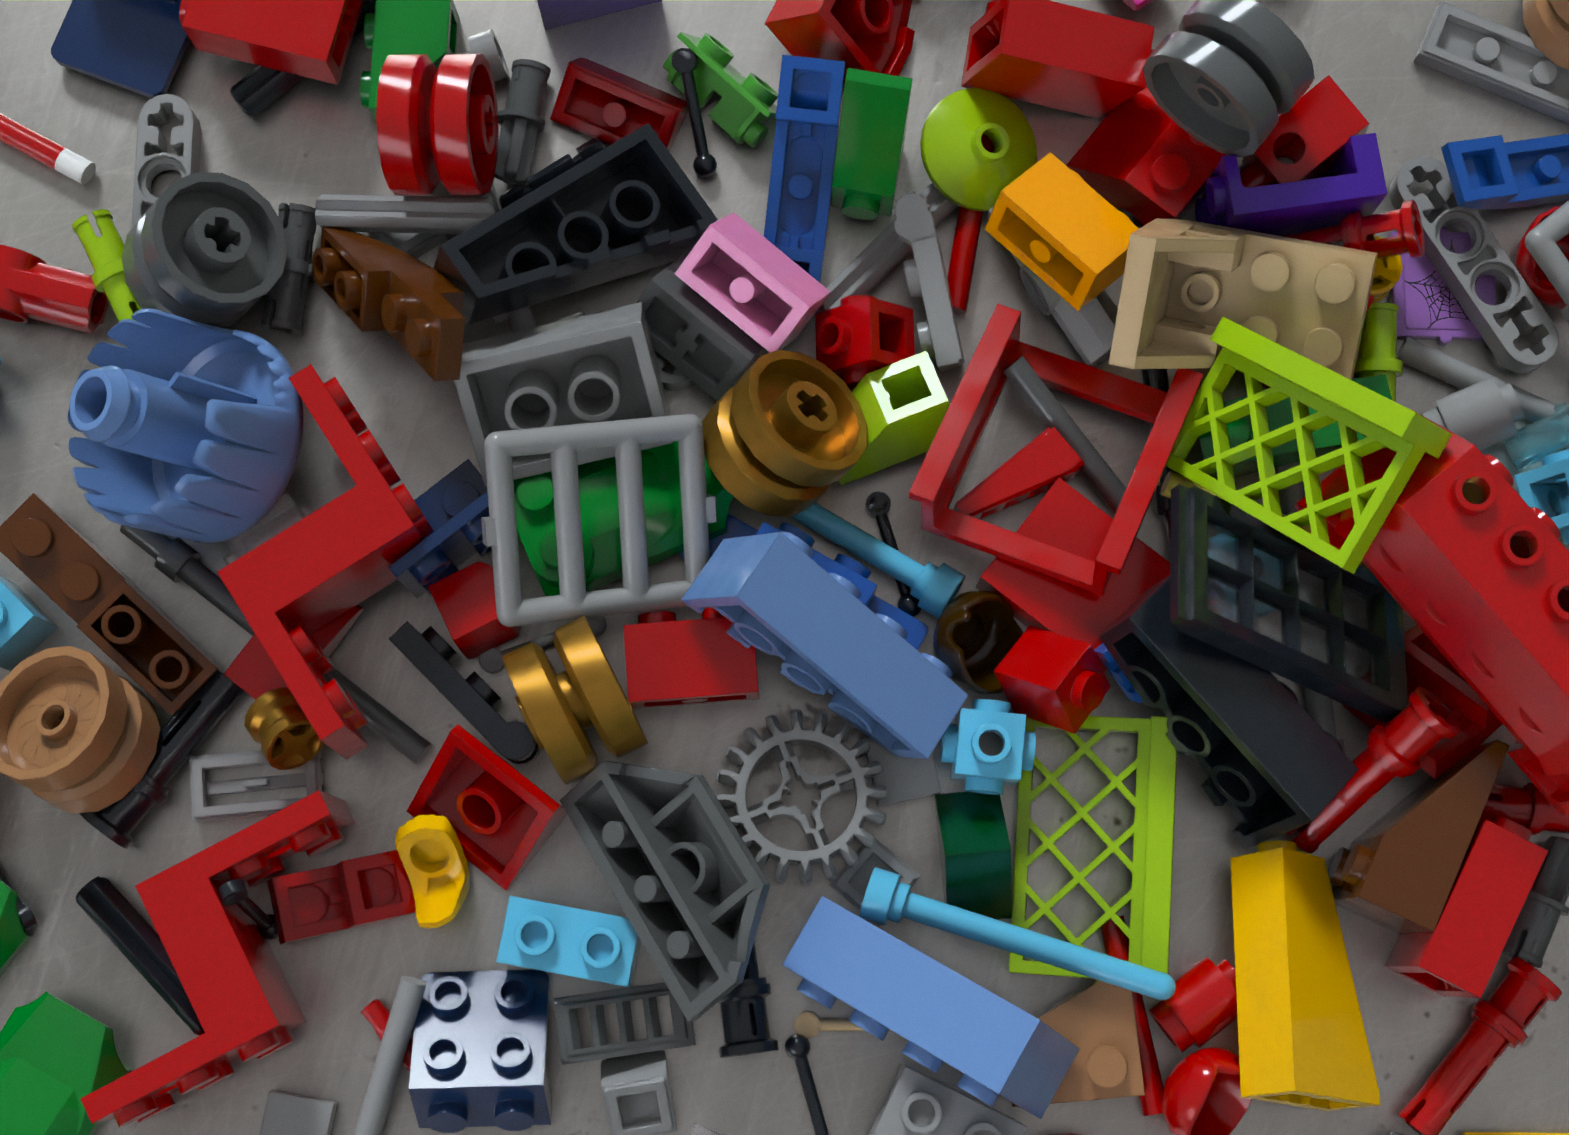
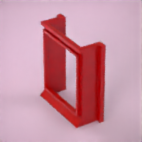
(969, 416)

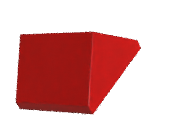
(489, 804)

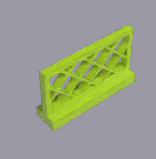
(1335, 400)
(1152, 843)

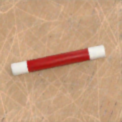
(46, 151)

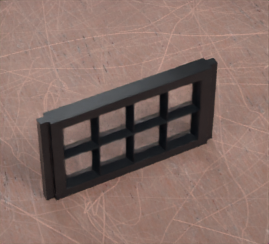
(1284, 606)

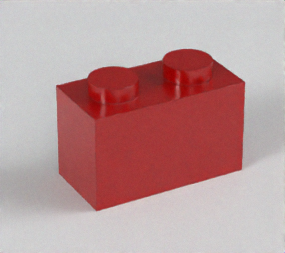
(687, 661)

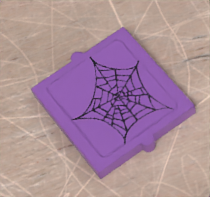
(1426, 302)

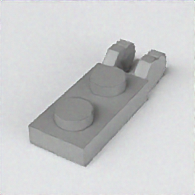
(928, 278)

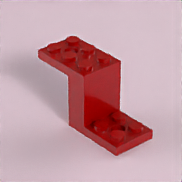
(327, 565)
(222, 959)

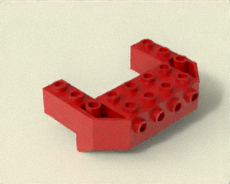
(1484, 588)

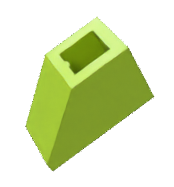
(902, 413)

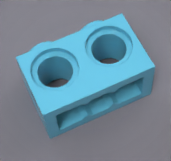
(569, 942)

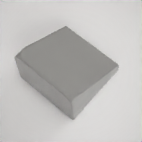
(638, 1094)

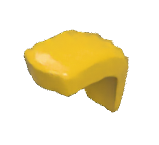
(434, 867)

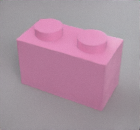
(752, 282)

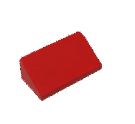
(614, 105)

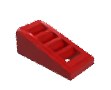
(1023, 476)

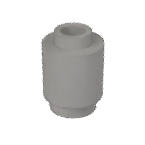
(1479, 413)

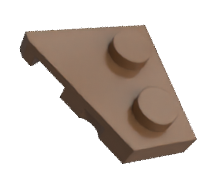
(1105, 1030)

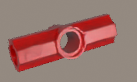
(48, 293)

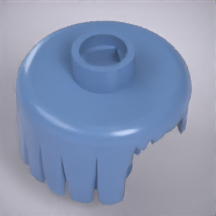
(185, 427)

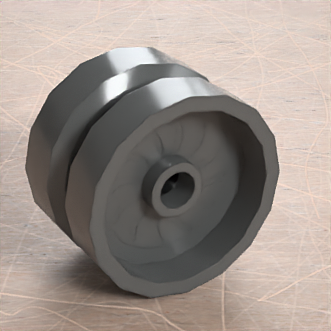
(1229, 74)
(205, 250)

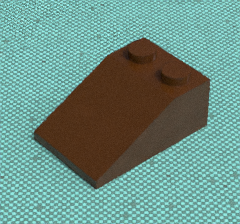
(1410, 856)

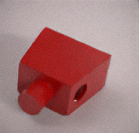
(1308, 136)

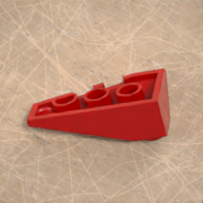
(859, 32)

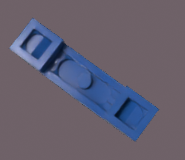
(804, 159)
(1508, 174)

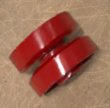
(437, 124)

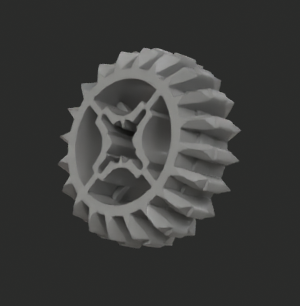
(853, 776)

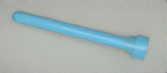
(929, 583)
(891, 900)

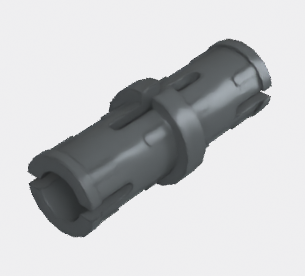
(287, 297)

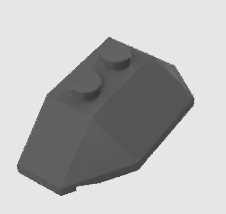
(675, 874)

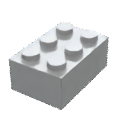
(558, 376)

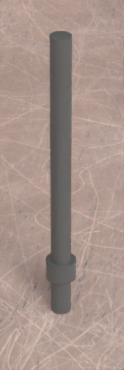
(181, 563)

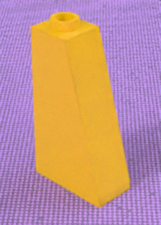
(1295, 986)

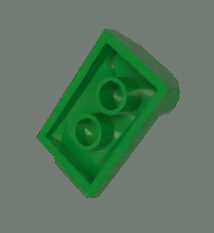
(601, 516)
(50, 1062)

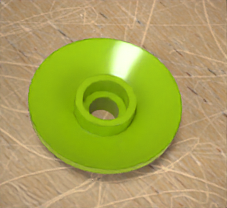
(956, 156)

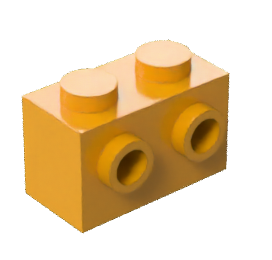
(1062, 230)

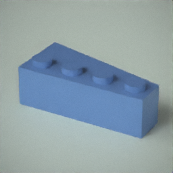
(829, 640)
(931, 1007)

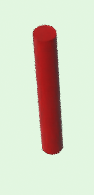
(1117, 945)

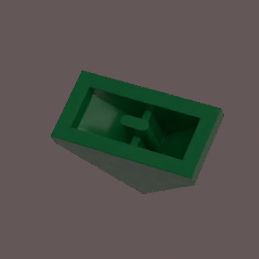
(974, 853)

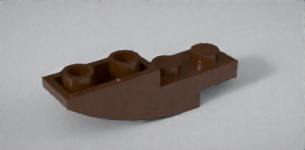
(394, 293)
(105, 604)

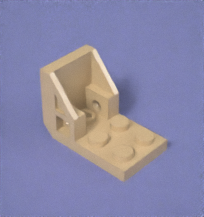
(1284, 288)

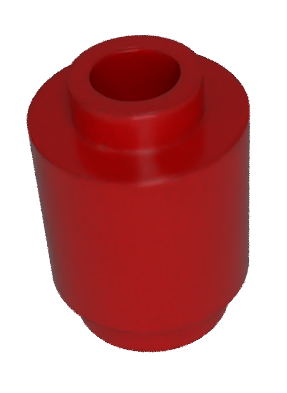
(1200, 1006)

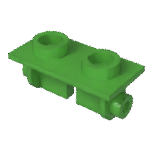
(744, 100)

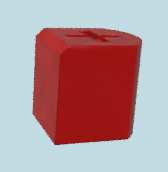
(469, 610)

